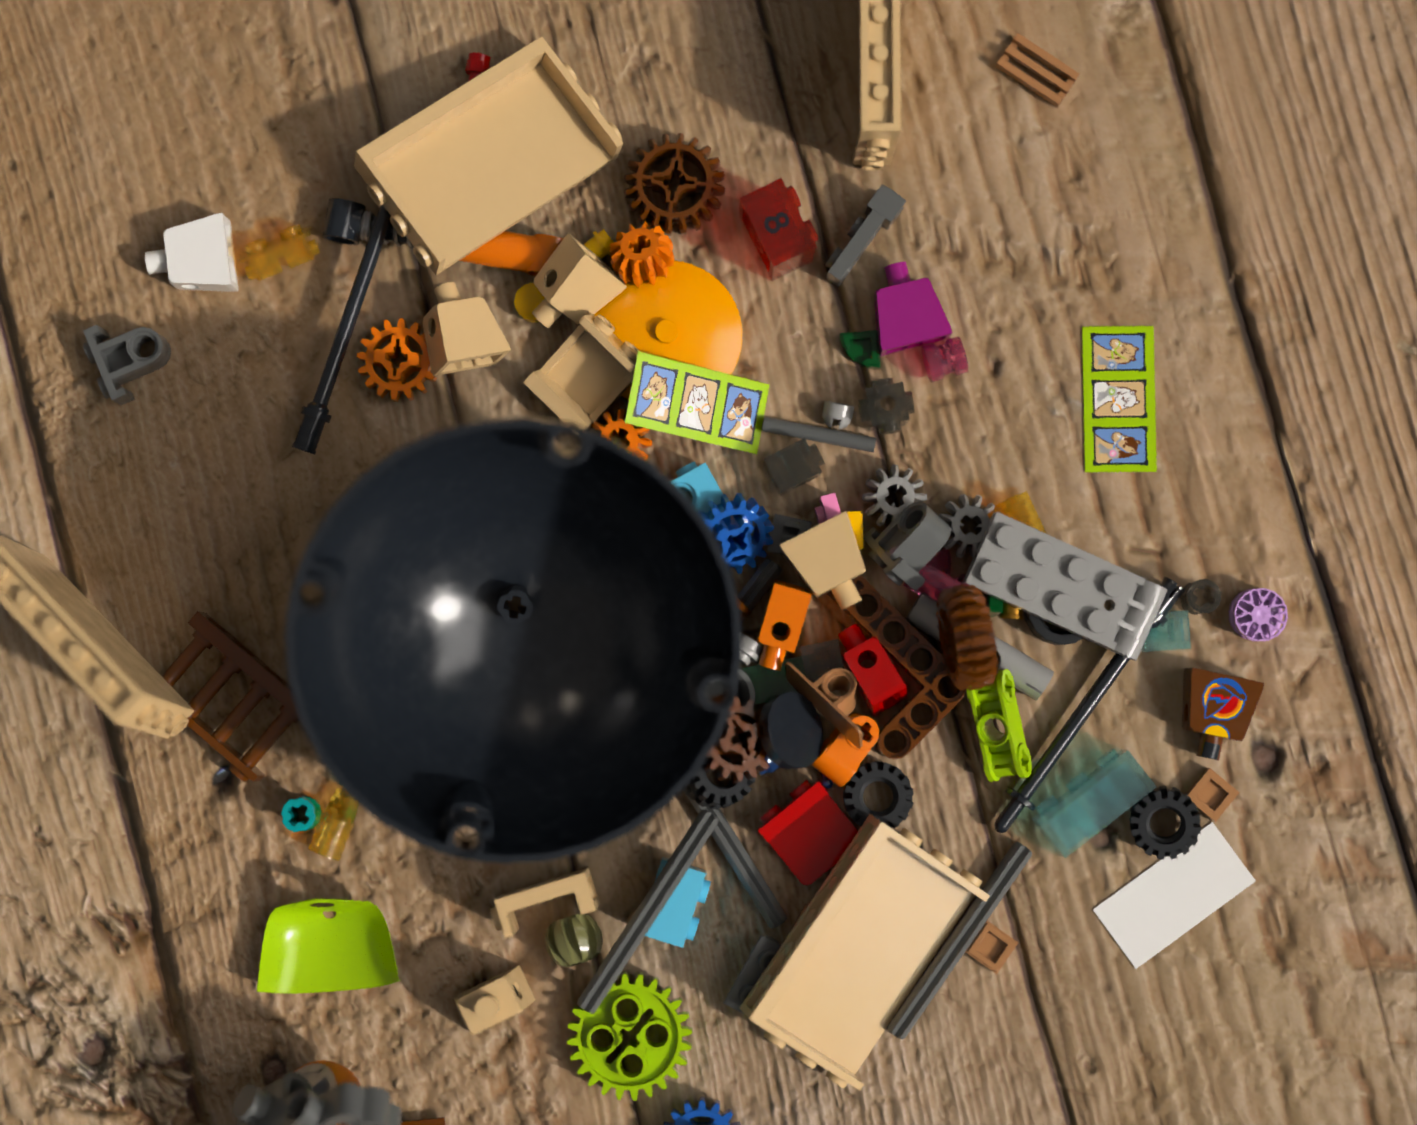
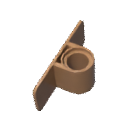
(832, 707)

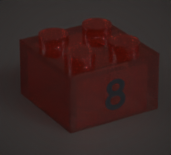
(778, 229)

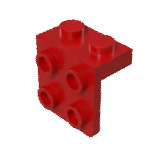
(808, 831)

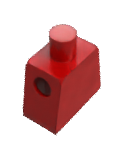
(878, 685)

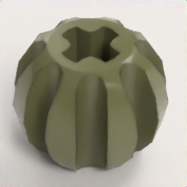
(573, 940)

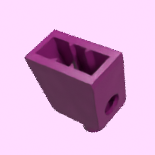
(908, 312)

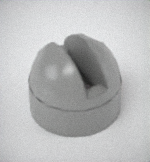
(837, 411)

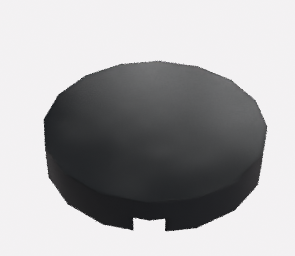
(791, 730)

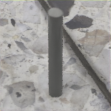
(819, 434)

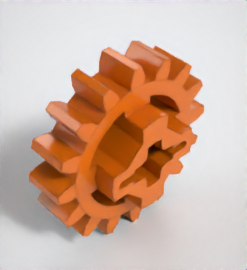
(382, 358)

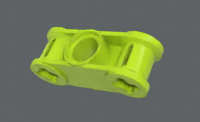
(1002, 752)

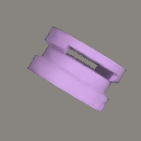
(1257, 614)

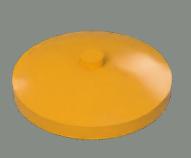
(680, 319)

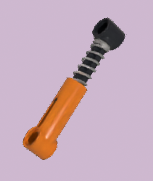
(350, 223)

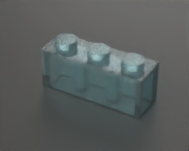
(1092, 801)

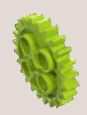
(656, 1057)

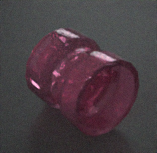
(944, 359)

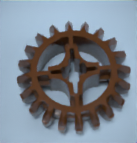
(677, 152)
(967, 637)

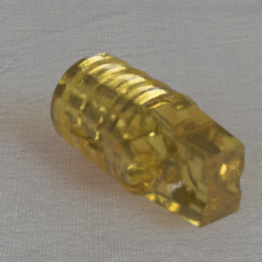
(334, 826)

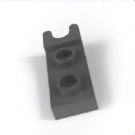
(881, 211)

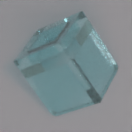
(1172, 636)

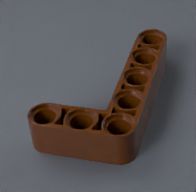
(901, 654)

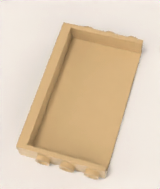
(879, 84)
(487, 155)
(87, 644)
(859, 949)

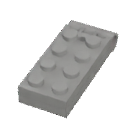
(1065, 586)

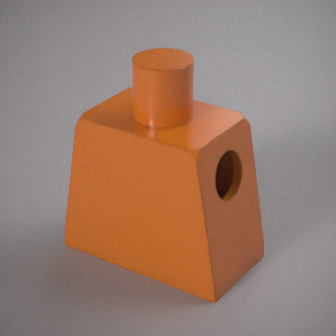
(788, 605)

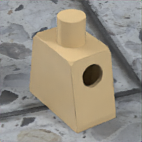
(574, 283)
(461, 333)
(828, 559)
(494, 1000)

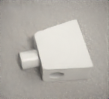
(197, 255)

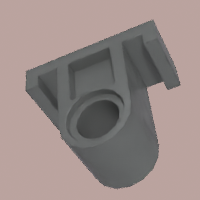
(121, 359)
(908, 544)

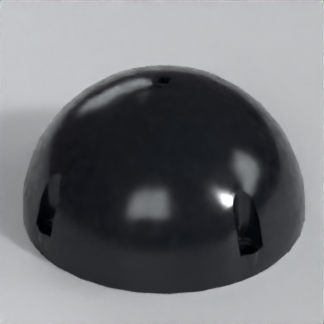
(540, 716)

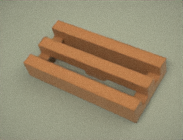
(1046, 59)

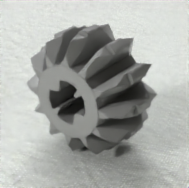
(881, 492)
(967, 513)

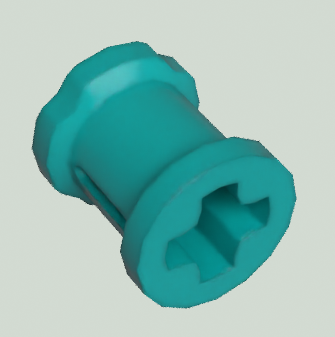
(290, 815)

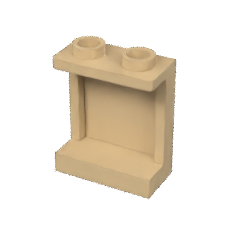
(585, 372)
(578, 882)

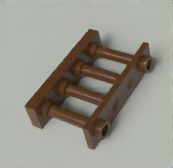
(264, 684)

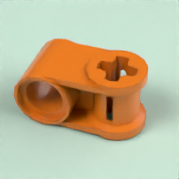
(841, 758)

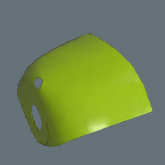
(323, 954)

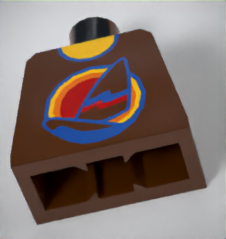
(1217, 708)

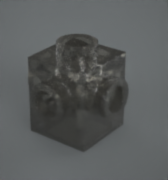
(885, 420)

